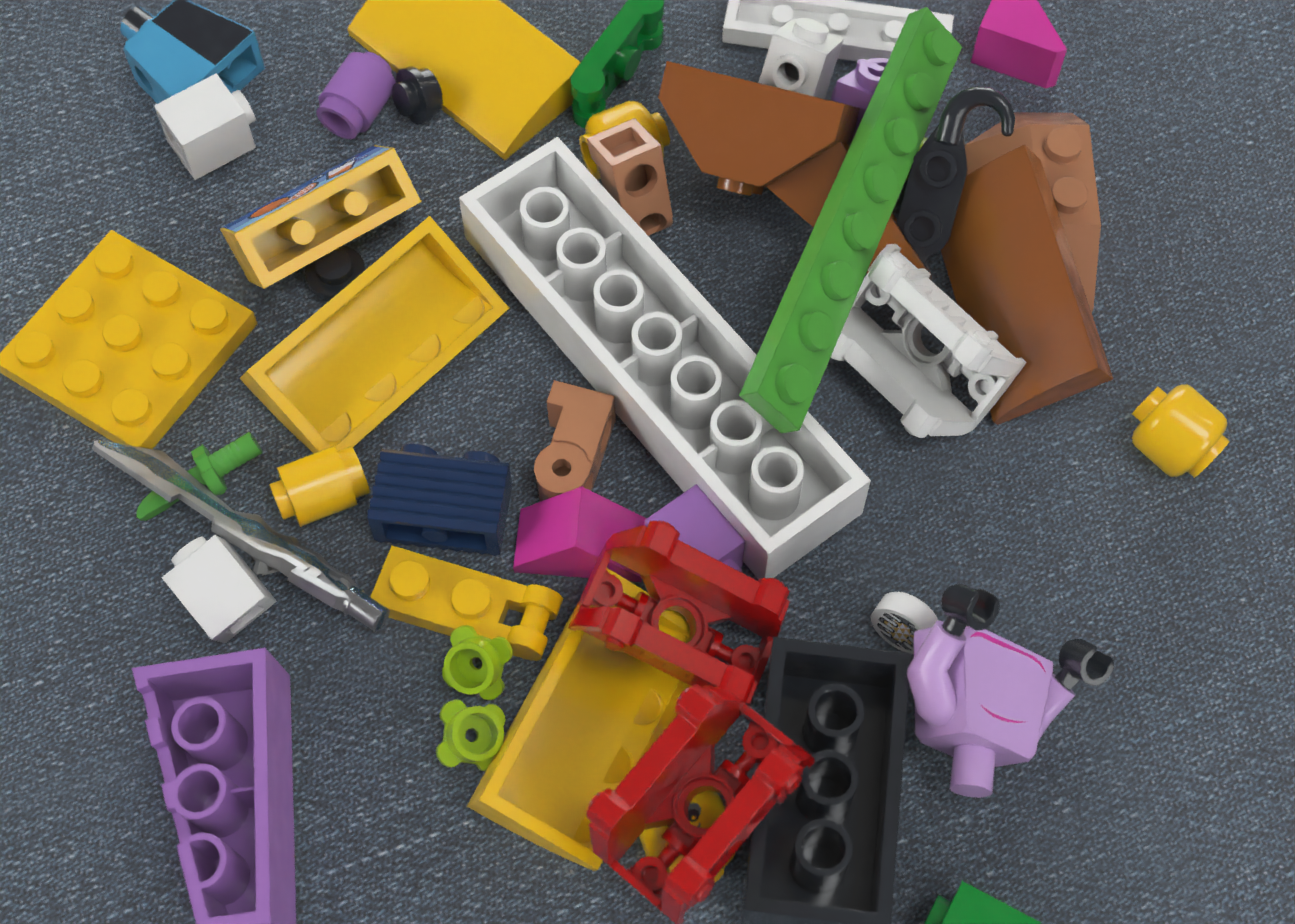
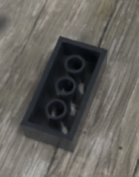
(835, 837)

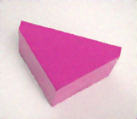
(1019, 42)
(569, 533)

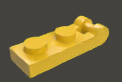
(449, 596)

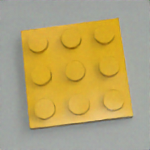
(126, 343)

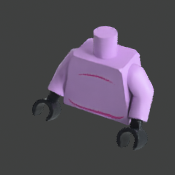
(987, 695)

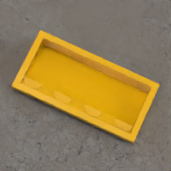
(491, 63)
(376, 341)
(576, 737)

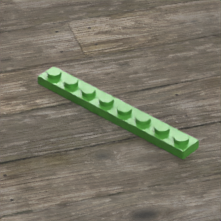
(851, 224)

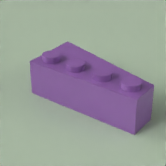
(227, 781)

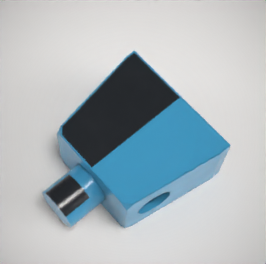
(186, 47)

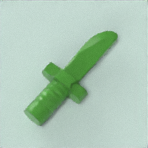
(208, 471)

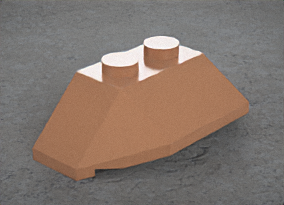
(1066, 154)

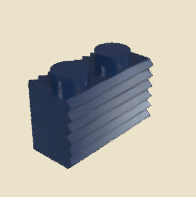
(440, 500)

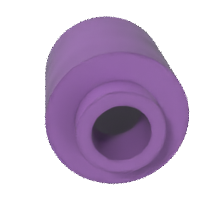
(355, 94)

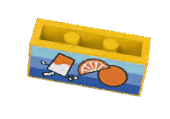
(320, 215)

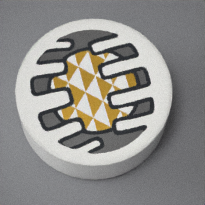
(898, 618)

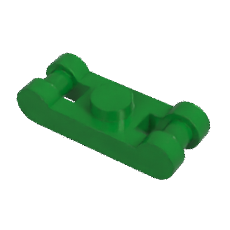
(615, 56)

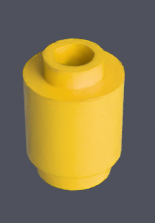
(319, 485)

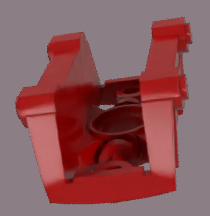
(698, 589)
(669, 778)

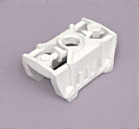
(902, 366)

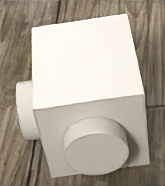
(801, 58)
(207, 125)
(217, 587)

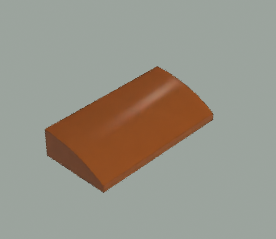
(1021, 281)

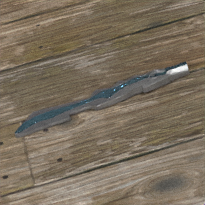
(247, 531)

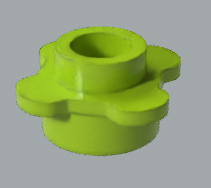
(463, 675)
(489, 731)

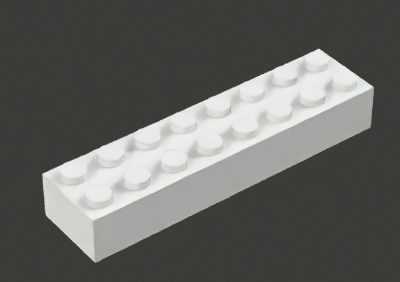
(661, 352)

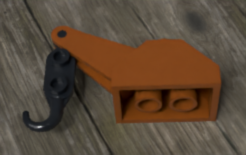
(798, 142)

